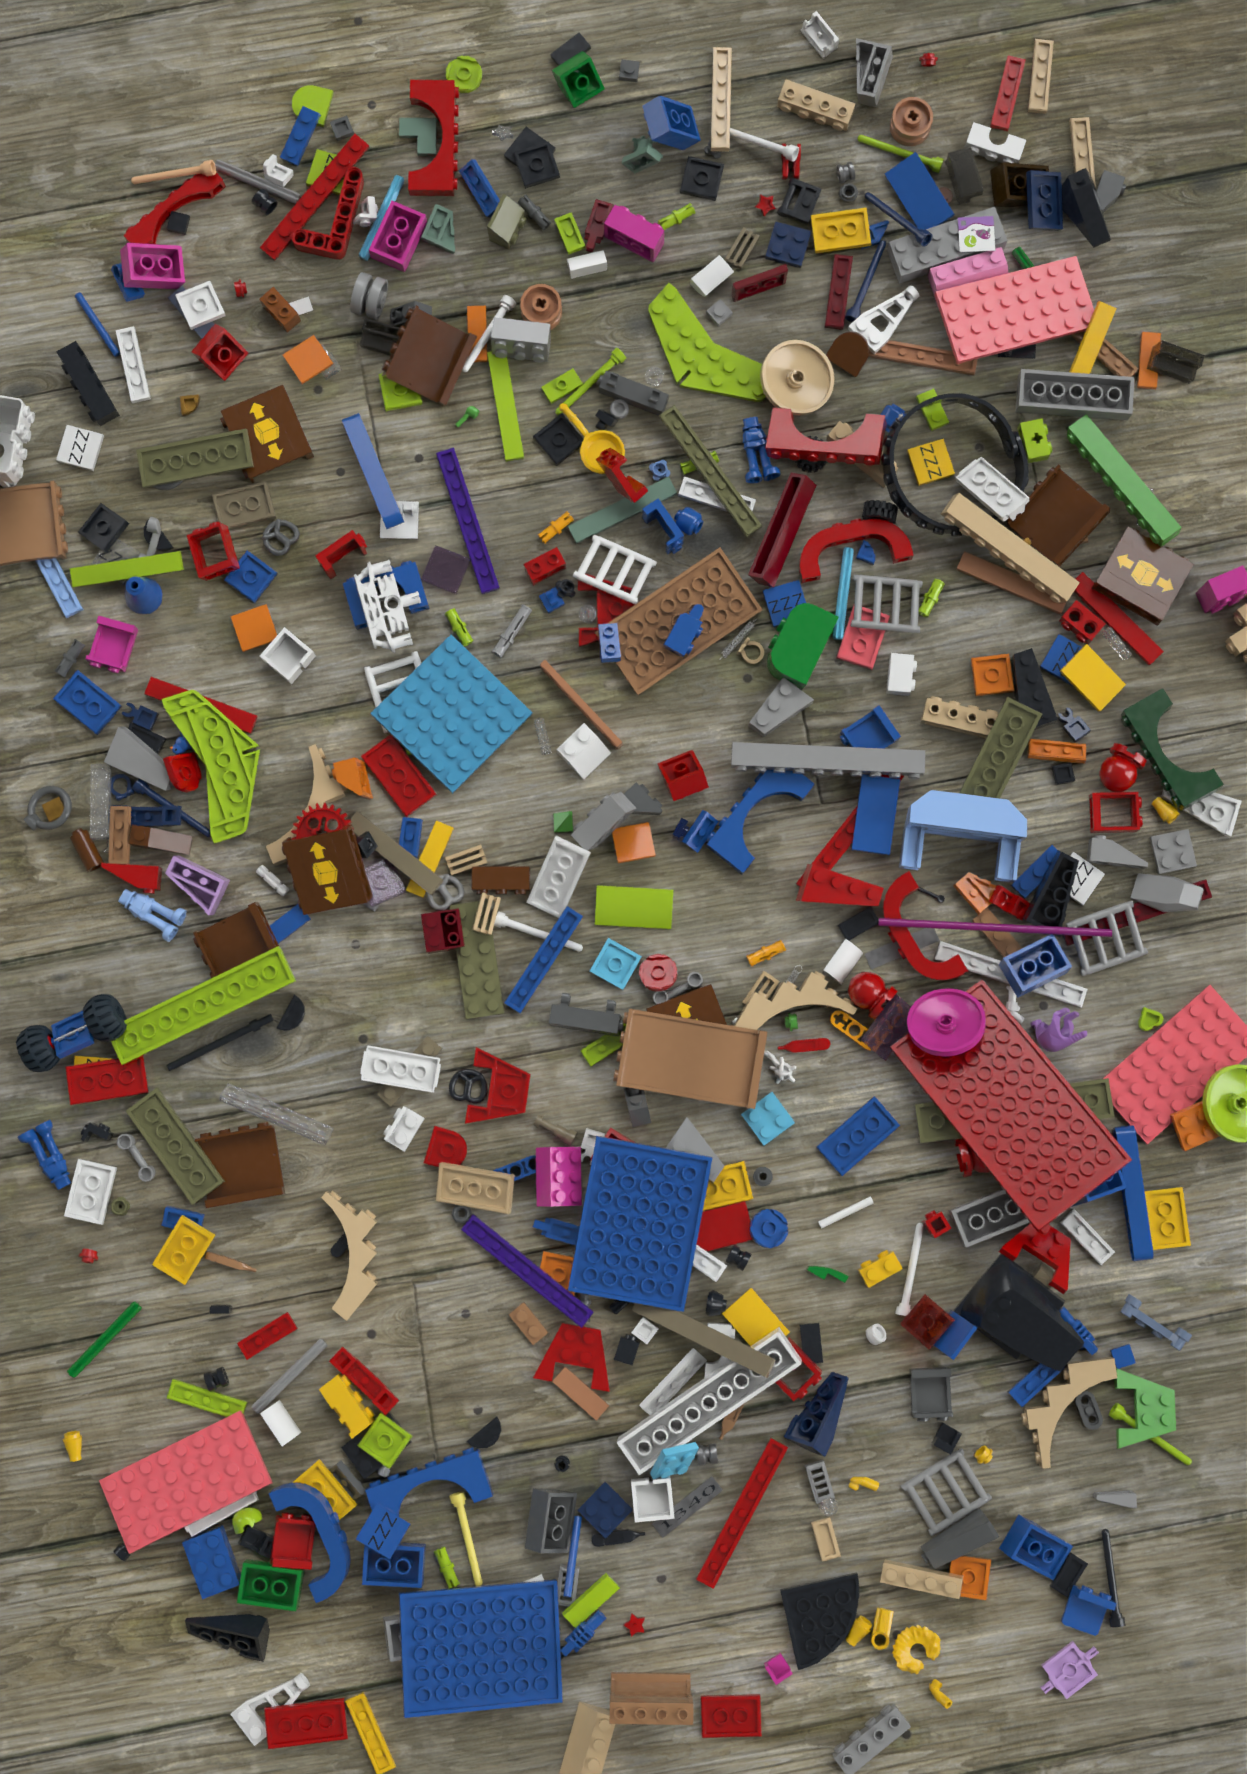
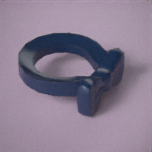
(129, 788)

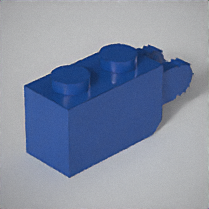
(684, 631)

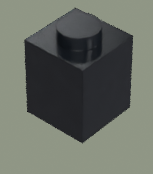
(627, 1349)

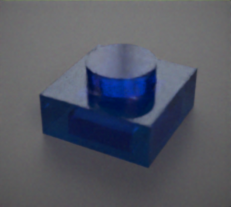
(681, 829)

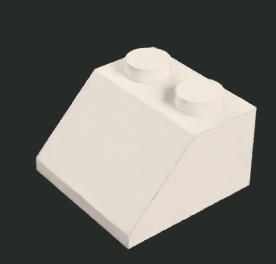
(583, 751)

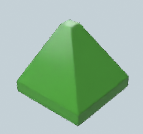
(563, 821)

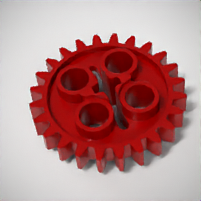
(303, 827)

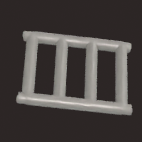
(894, 625)
(1122, 956)
(950, 1517)

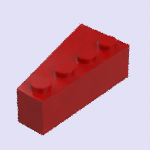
(832, 887)

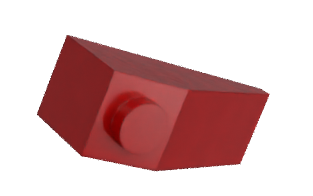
(141, 876)

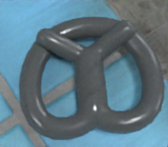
(278, 535)

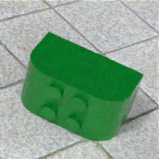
(799, 643)

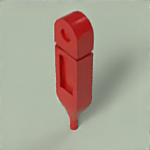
(806, 1045)

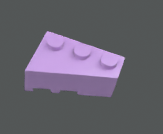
(199, 883)

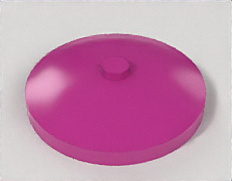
(946, 1022)

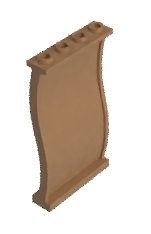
(31, 523)
(690, 1058)
(651, 1698)

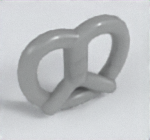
(446, 895)

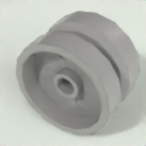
(369, 295)

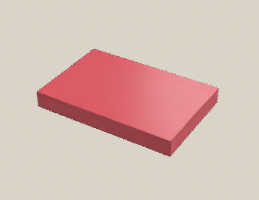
(862, 644)

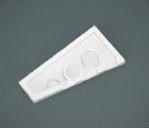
(1215, 811)

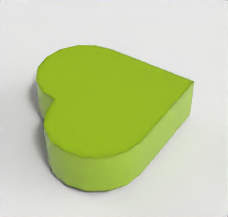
(1149, 1019)

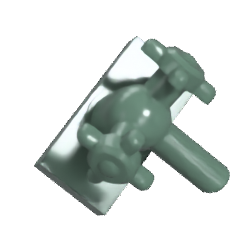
(643, 155)

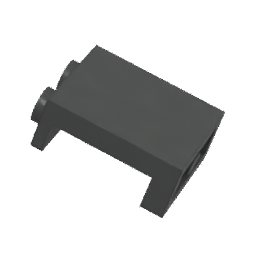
(931, 1393)

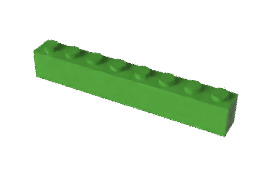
(1123, 481)

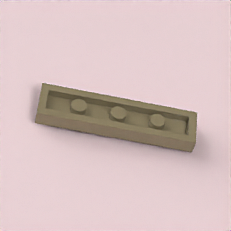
(390, 1093)

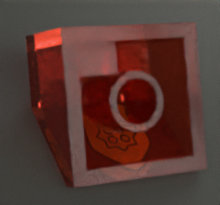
(927, 1321)

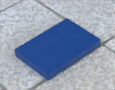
(87, 702)

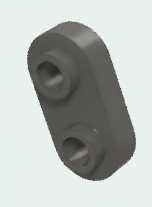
(1088, 1409)

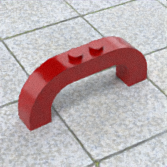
(854, 531)
(909, 949)

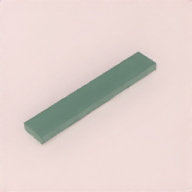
(620, 511)

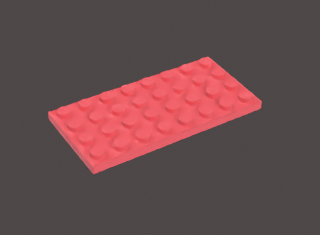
(1015, 309)
(1177, 1063)
(185, 1482)

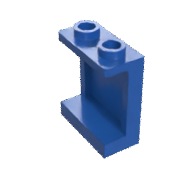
(658, 511)
(870, 731)

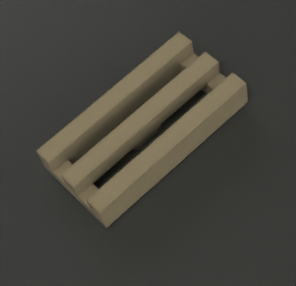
(749, 234)

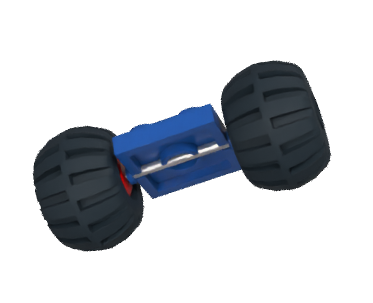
(42, 1048)

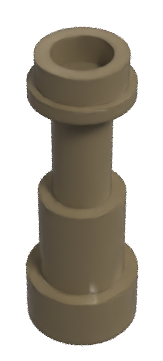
(558, 1131)

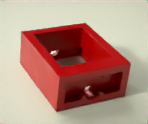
(218, 569)
(1095, 812)
(814, 1379)

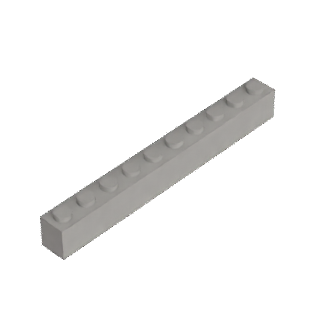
(828, 759)

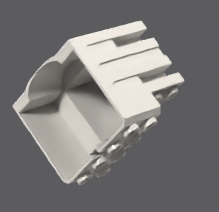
(14, 431)

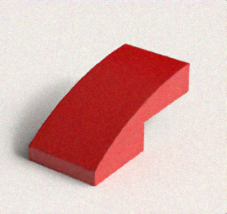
(1009, 902)

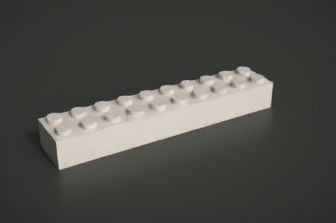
(705, 1403)

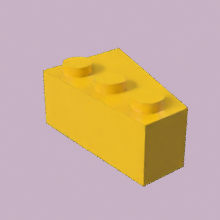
(347, 1404)

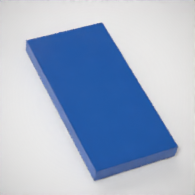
(919, 193)
(875, 814)
(858, 1136)

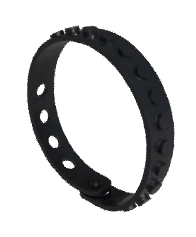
(1011, 443)

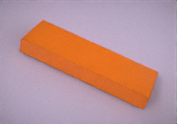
(477, 325)
(1146, 378)
(1057, 751)

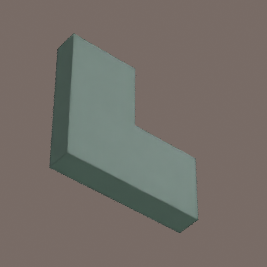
(424, 130)

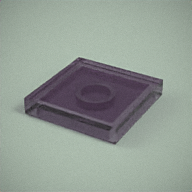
(445, 569)
(384, 882)

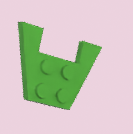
(1153, 1409)

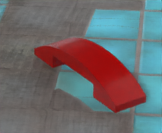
(365, 1380)

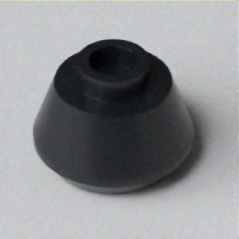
(715, 1304)

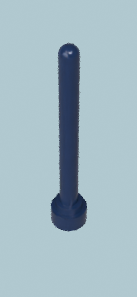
(922, 236)
(854, 312)
(142, 787)

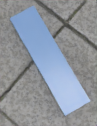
(60, 586)

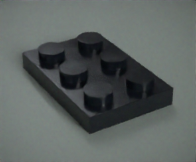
(362, 1460)

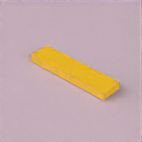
(1093, 338)
(432, 853)
(370, 1733)

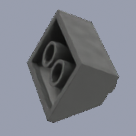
(550, 1521)

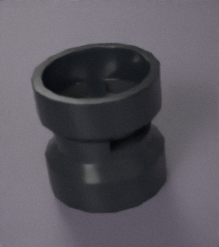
(264, 201)
(738, 1257)
(216, 1379)

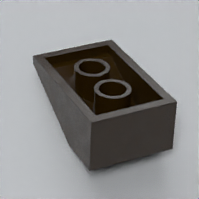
(1010, 183)

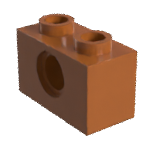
(280, 309)

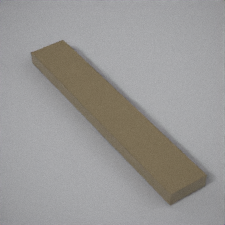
(397, 854)

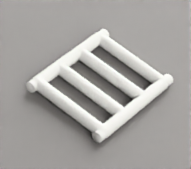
(614, 548)
(370, 672)

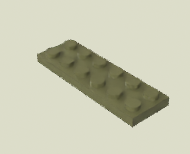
(195, 458)
(1001, 750)
(478, 966)
(175, 1146)

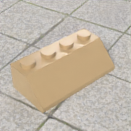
(588, 1741)

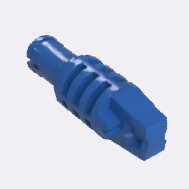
(1081, 1330)
(582, 1633)

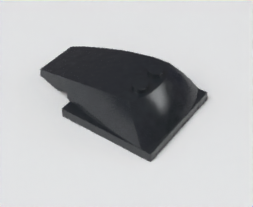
(1020, 1315)

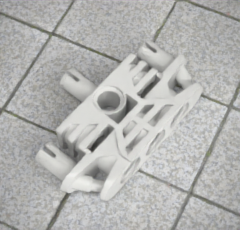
(372, 607)

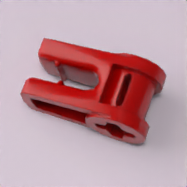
(796, 165)

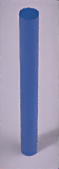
(97, 324)
(572, 1556)

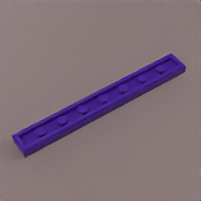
(467, 521)
(527, 1271)

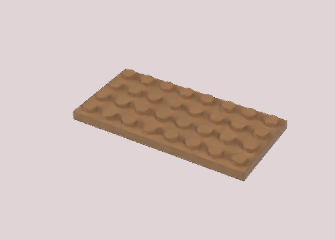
(648, 623)

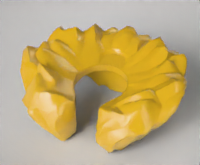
(907, 1639)

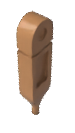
(228, 1261)
(729, 1421)

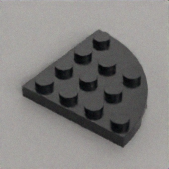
(820, 1616)

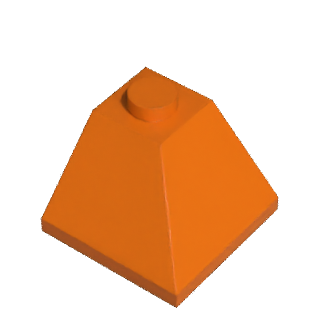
(353, 775)

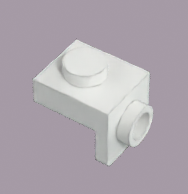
(275, 172)
(369, 212)

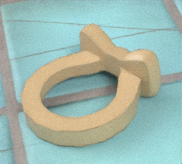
(747, 642)

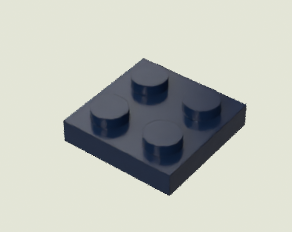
(788, 244)
(605, 1510)

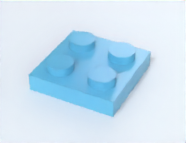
(615, 964)
(768, 1118)
(674, 1460)

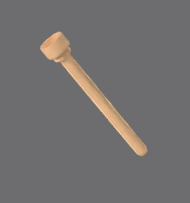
(206, 168)

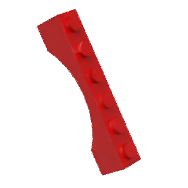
(192, 189)

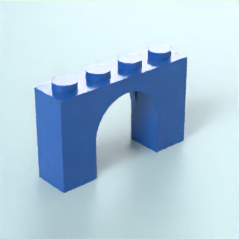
(406, 577)

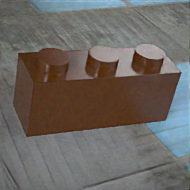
(501, 880)

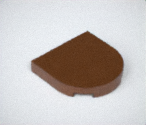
(849, 352)

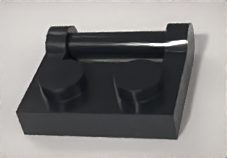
(805, 203)

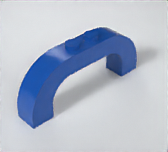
(329, 1529)

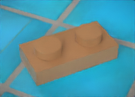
(528, 1323)

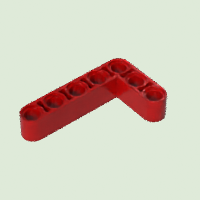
(339, 222)

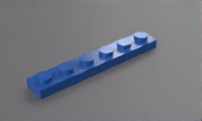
(543, 959)

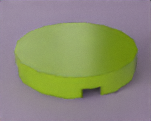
(465, 72)

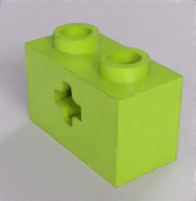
(1037, 430)

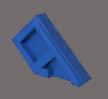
(876, 232)

